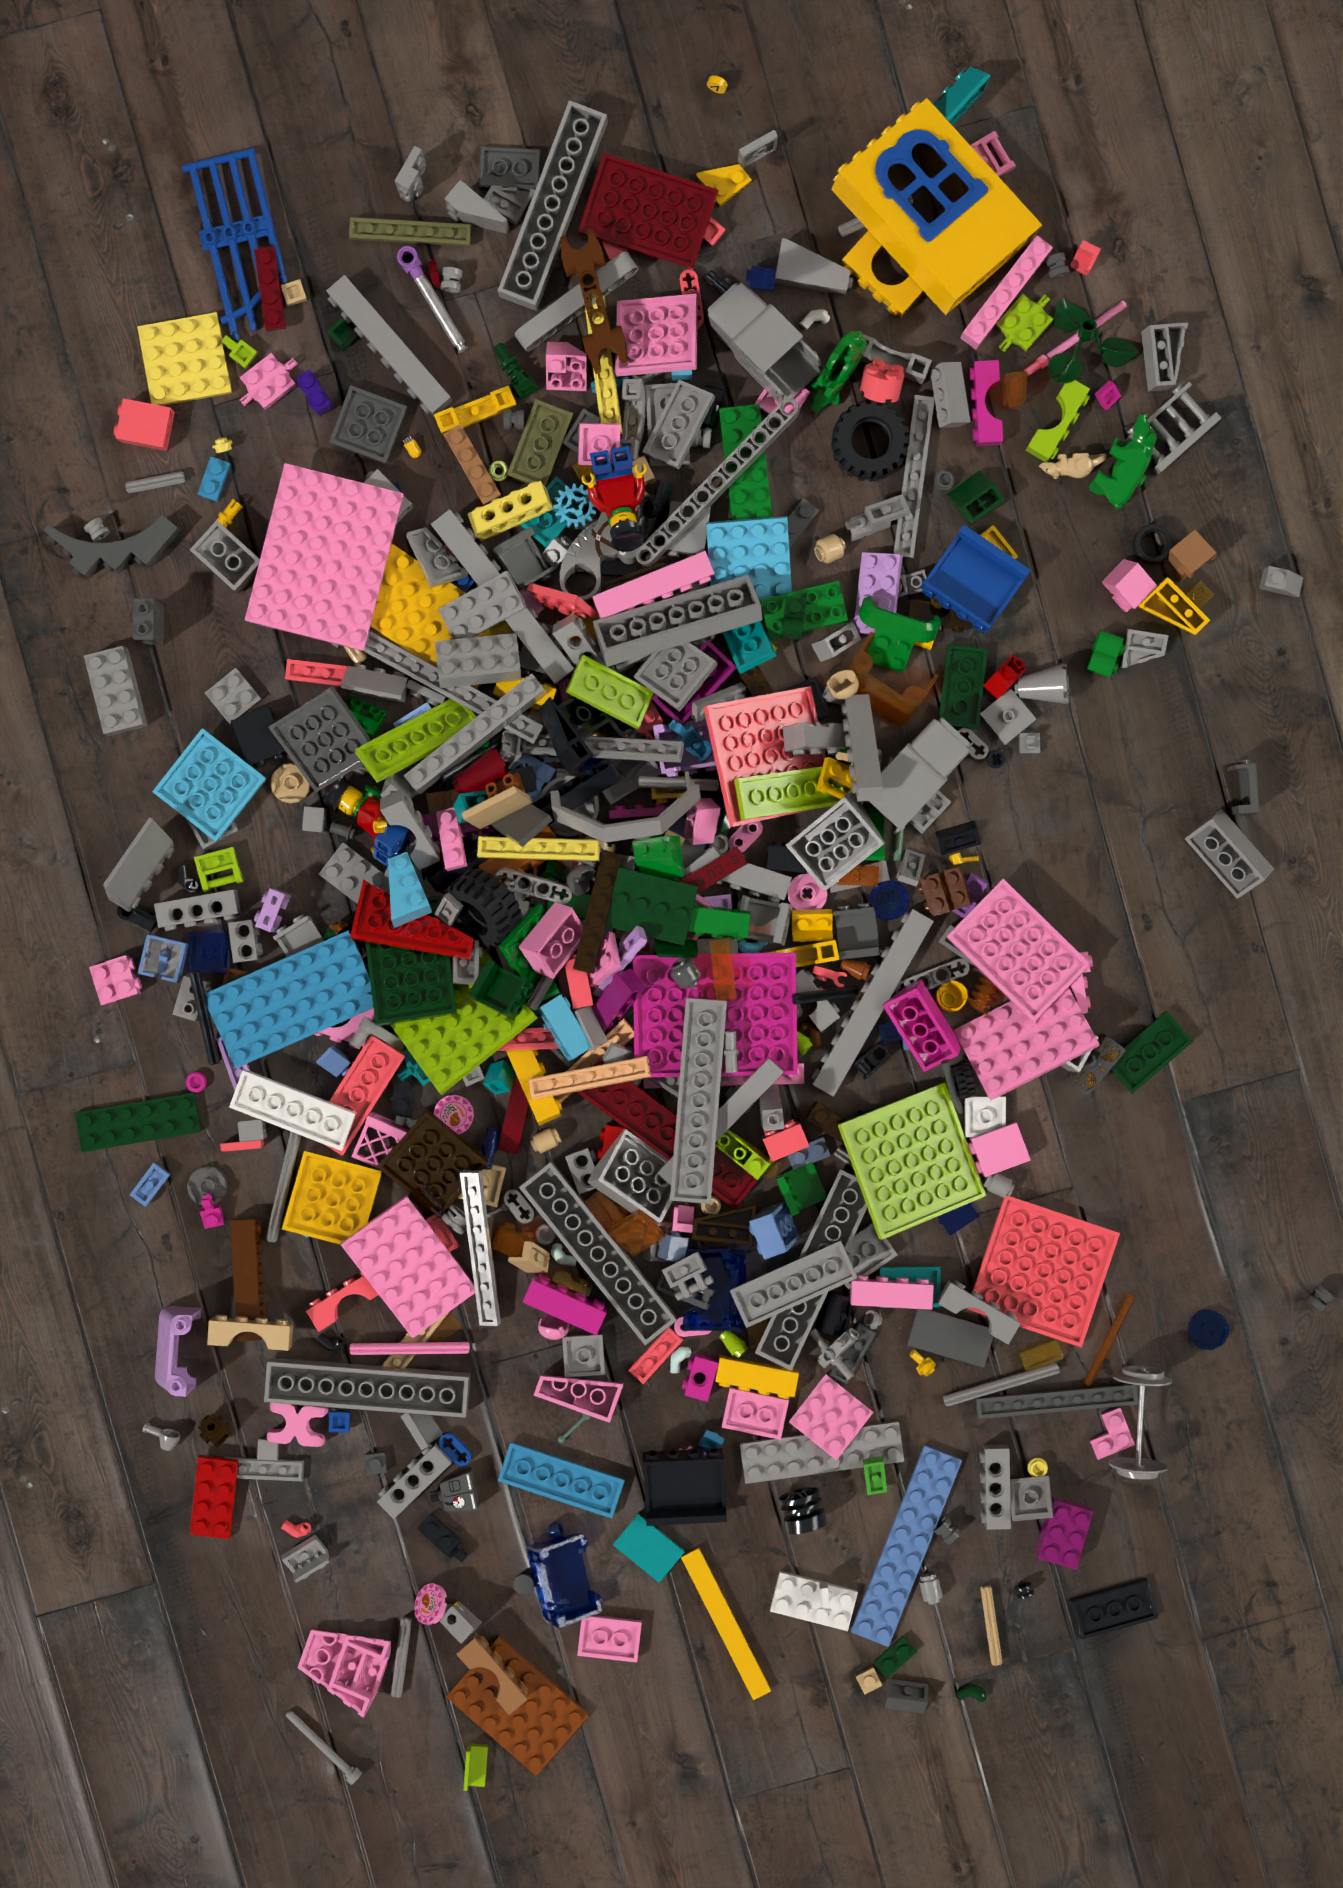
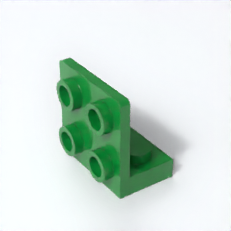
(801, 1188)

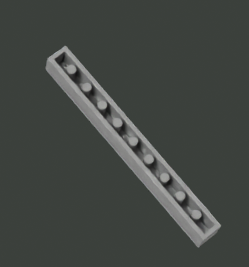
(523, 623)
(869, 1006)

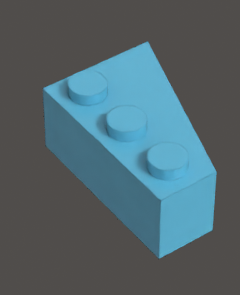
(406, 892)
(564, 1027)

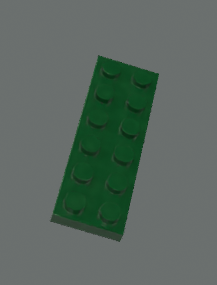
(138, 1122)

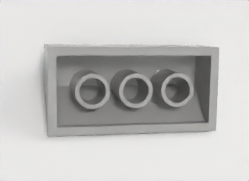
(1229, 853)

